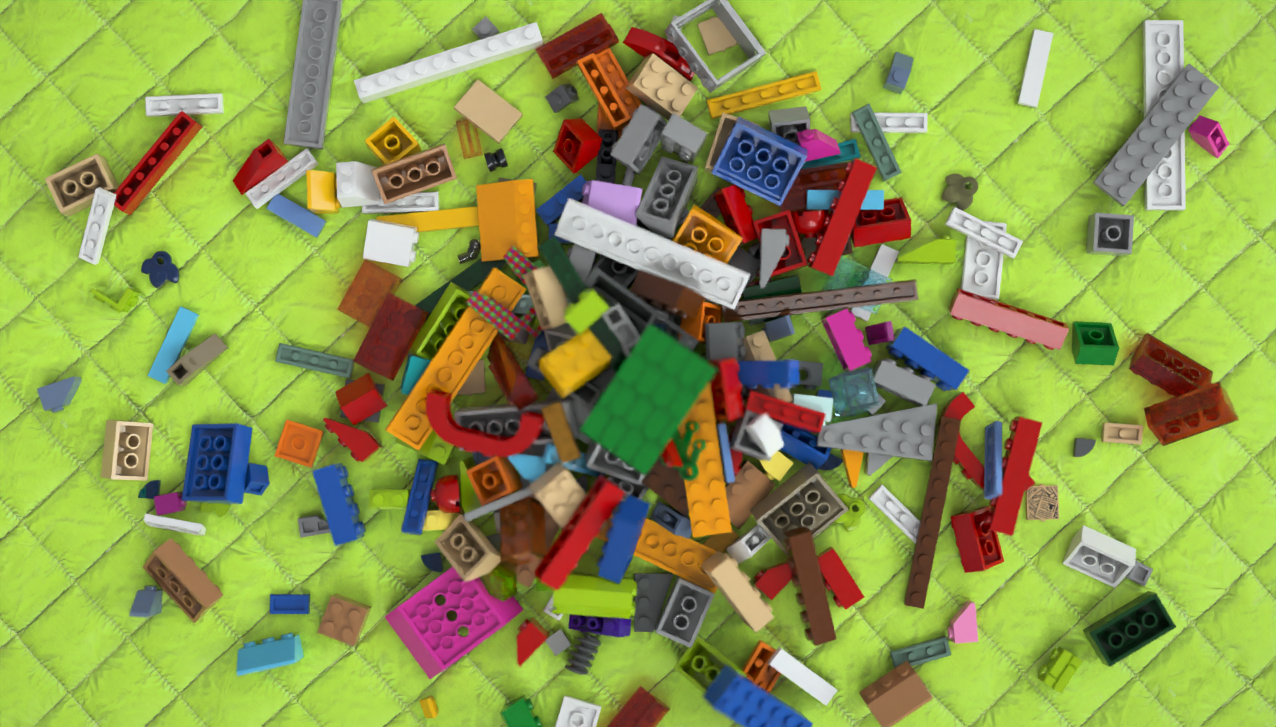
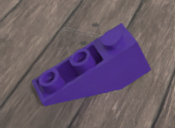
(601, 625)

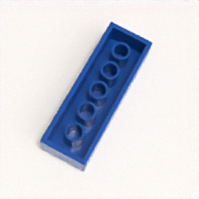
(750, 703)

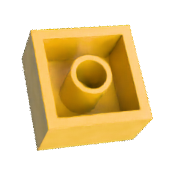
(392, 142)

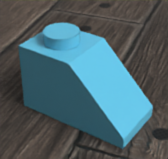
(529, 466)

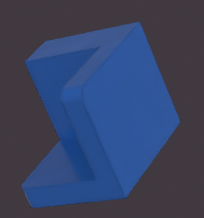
(256, 479)

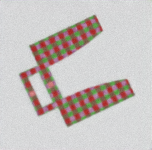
(498, 315)

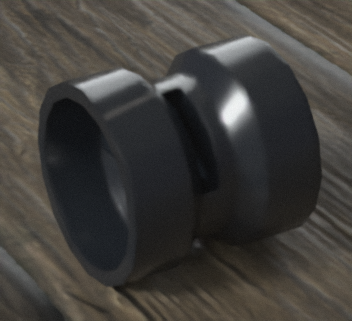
(496, 160)

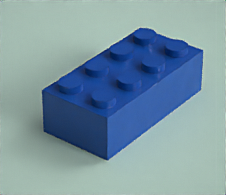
(927, 359)
(339, 503)
(622, 538)

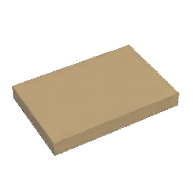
(488, 111)

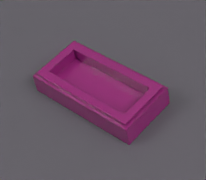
(879, 333)

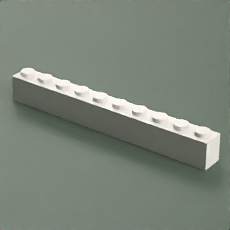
(449, 63)

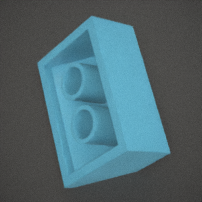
(269, 654)

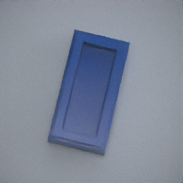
(289, 603)

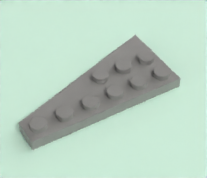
(894, 434)

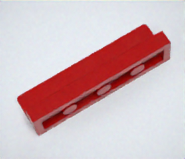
(785, 412)

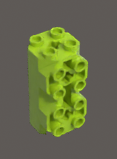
(595, 596)

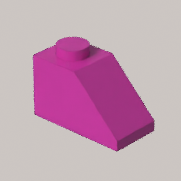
(1209, 135)
(818, 144)

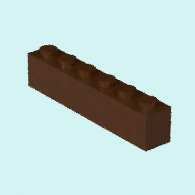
(809, 585)

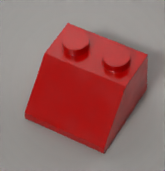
(576, 144)
(529, 639)

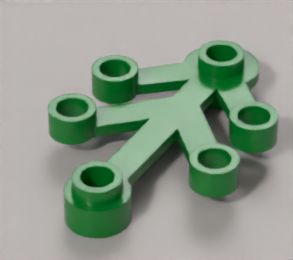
(682, 448)

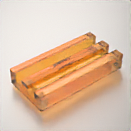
(465, 122)

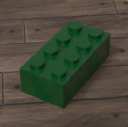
(1129, 628)

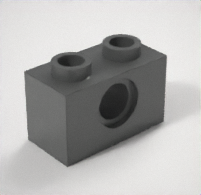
(813, 372)

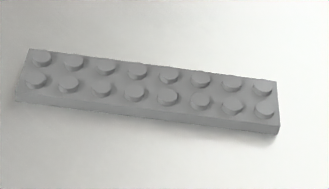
(313, 73)
(1155, 135)

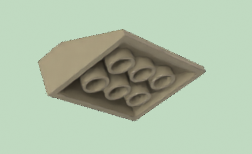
(798, 503)

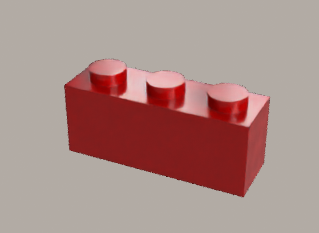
(838, 579)

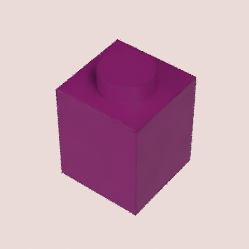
(169, 503)

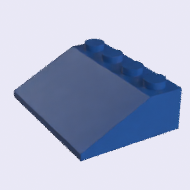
(759, 161)
(217, 463)

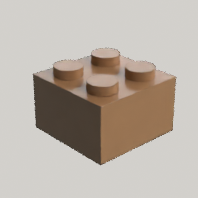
(344, 619)

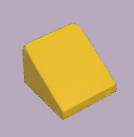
(429, 707)

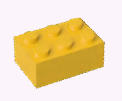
(575, 363)

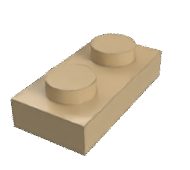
(1121, 433)

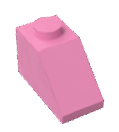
(964, 625)

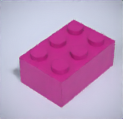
(846, 340)

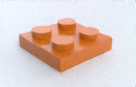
(299, 443)

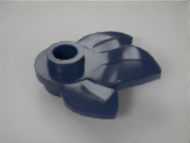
(160, 272)

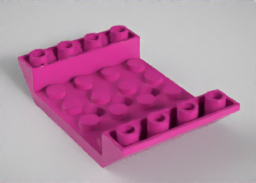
(434, 637)

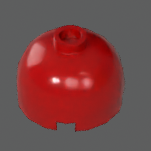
(809, 222)
(447, 494)

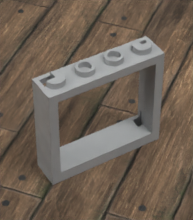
(735, 27)

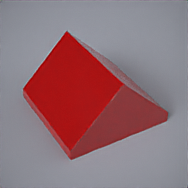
(360, 399)

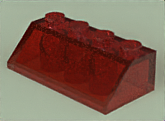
(390, 336)
(1168, 367)
(510, 375)
(1190, 413)

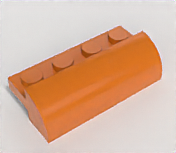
(609, 87)
(757, 667)

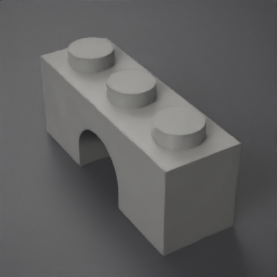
(622, 327)

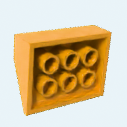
(507, 219)
(707, 236)

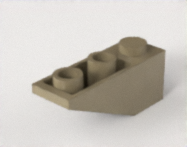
(196, 360)

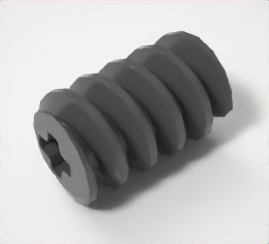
(583, 654)

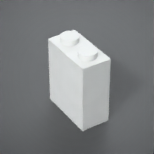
(390, 242)

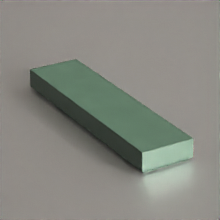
(876, 142)
(315, 360)

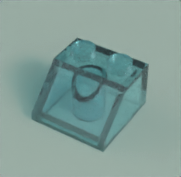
(853, 392)

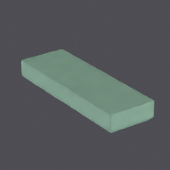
(921, 652)

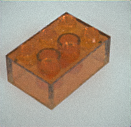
(368, 292)
(522, 532)

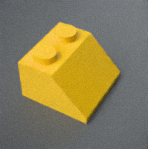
(322, 192)

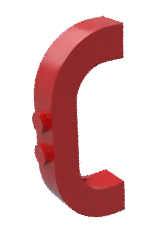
(473, 440)
(971, 467)

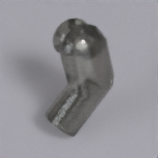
(472, 252)

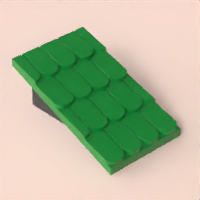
(648, 399)

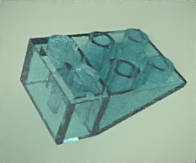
(854, 274)

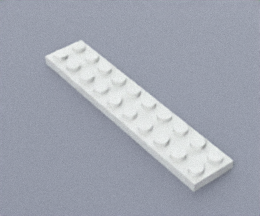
(1161, 65)
(651, 253)

